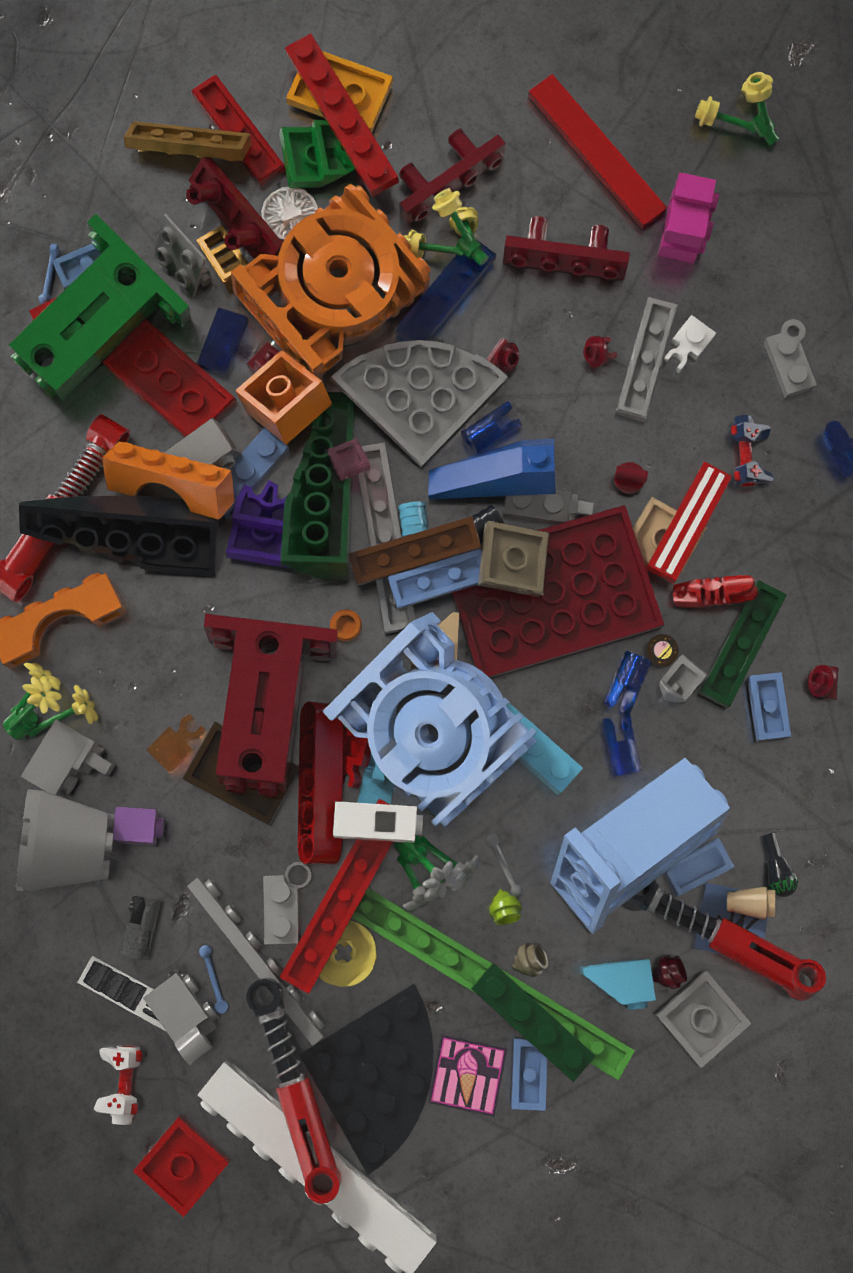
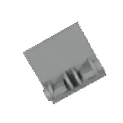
(181, 257)

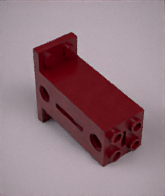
(263, 696)

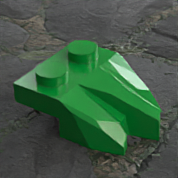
(313, 155)

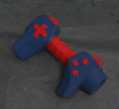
(746, 432)

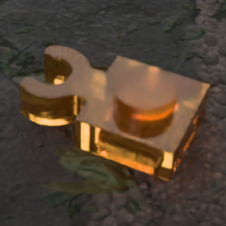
(172, 747)

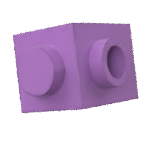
(137, 826)

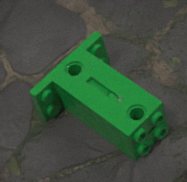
(94, 315)

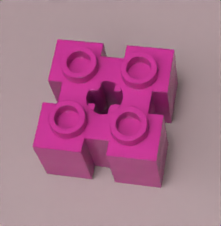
(688, 218)

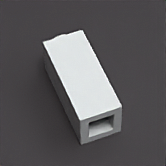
(376, 822)

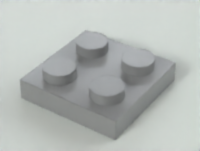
(703, 1019)

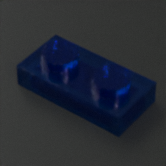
(222, 341)

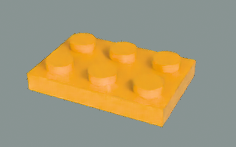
(364, 86)

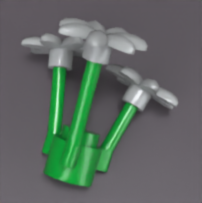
(417, 853)

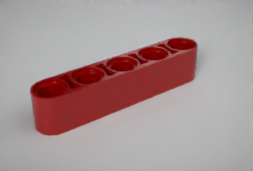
(319, 784)

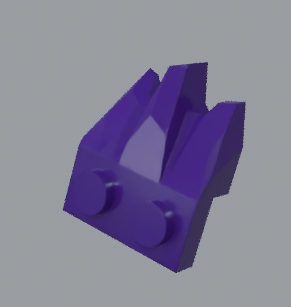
(257, 526)

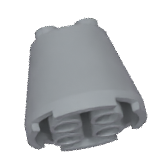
(62, 843)

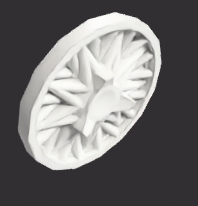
(287, 208)

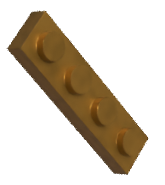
(187, 141)

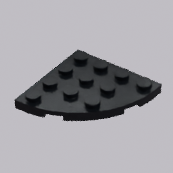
(377, 1075)

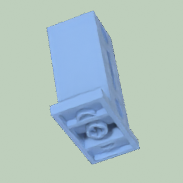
(637, 842)

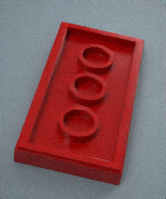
(168, 379)

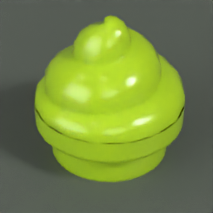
(505, 908)

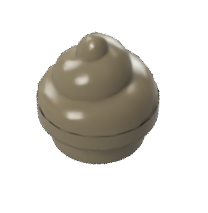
(530, 960)

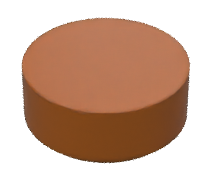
(348, 625)

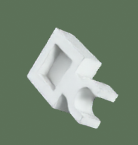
(690, 341)

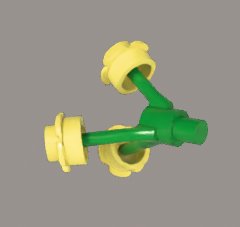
(756, 89)
(462, 220)

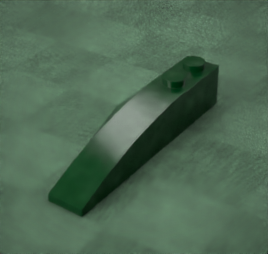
(319, 502)

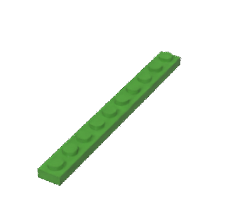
(467, 967)

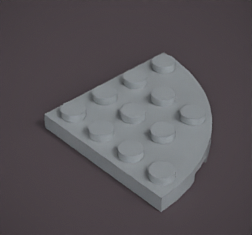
(419, 391)

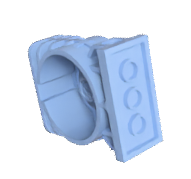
(404, 744)

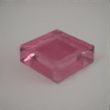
(348, 459)

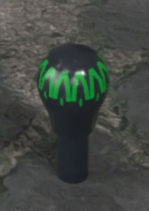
(780, 874)

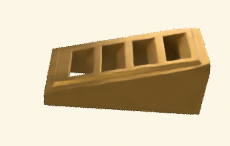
(212, 239)

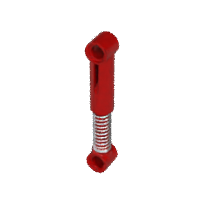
(29, 552)

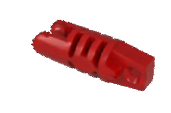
(715, 591)

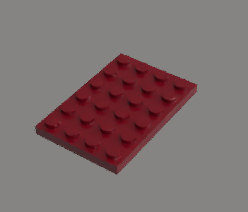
(590, 598)

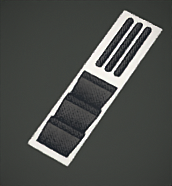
(118, 988)

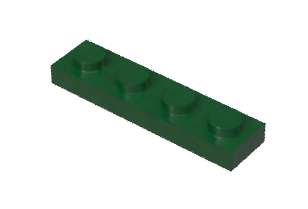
(742, 645)
(533, 1022)

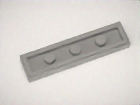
(646, 359)

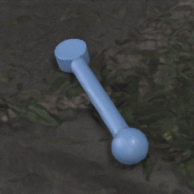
(54, 251)
(221, 1005)

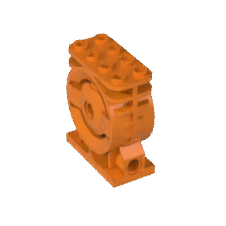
(332, 241)

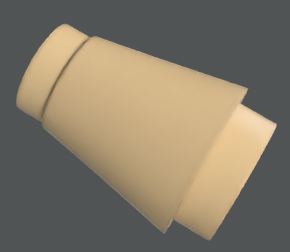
(752, 902)

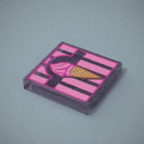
(467, 1075)

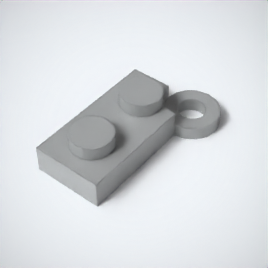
(790, 360)

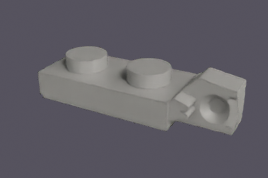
(547, 507)

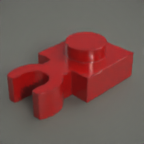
(355, 754)

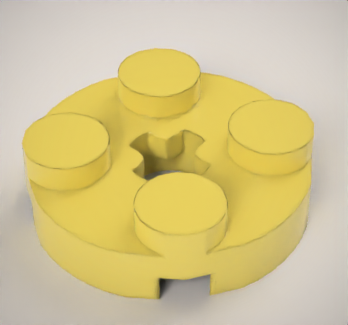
(362, 962)

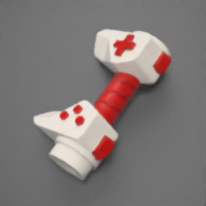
(121, 1105)

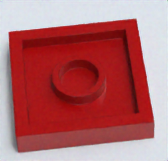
(181, 1166)

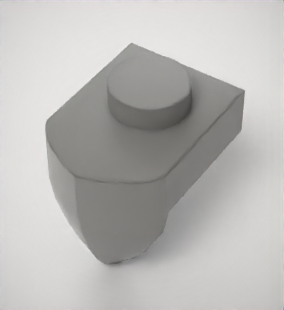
(681, 680)

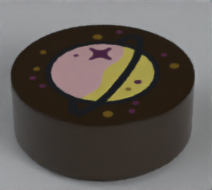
(662, 650)

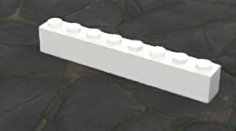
(359, 1201)

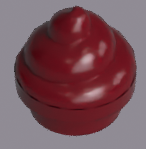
(670, 972)

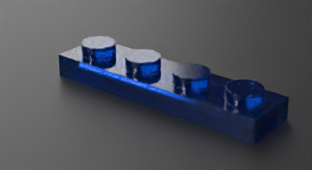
(442, 297)

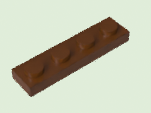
(414, 550)

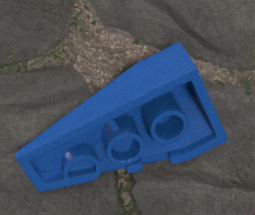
(506, 471)

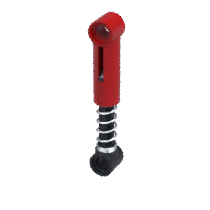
(736, 943)
(296, 1095)

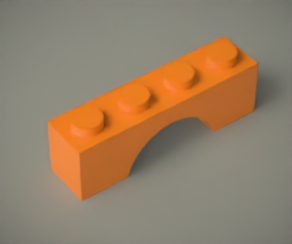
(201, 485)
(22, 634)

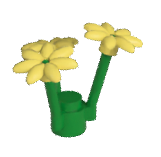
(24, 719)

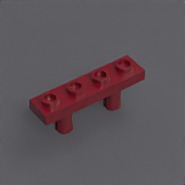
(463, 173)
(245, 225)
(565, 257)

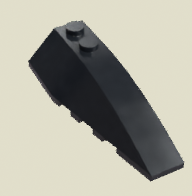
(137, 529)

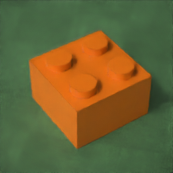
(284, 397)

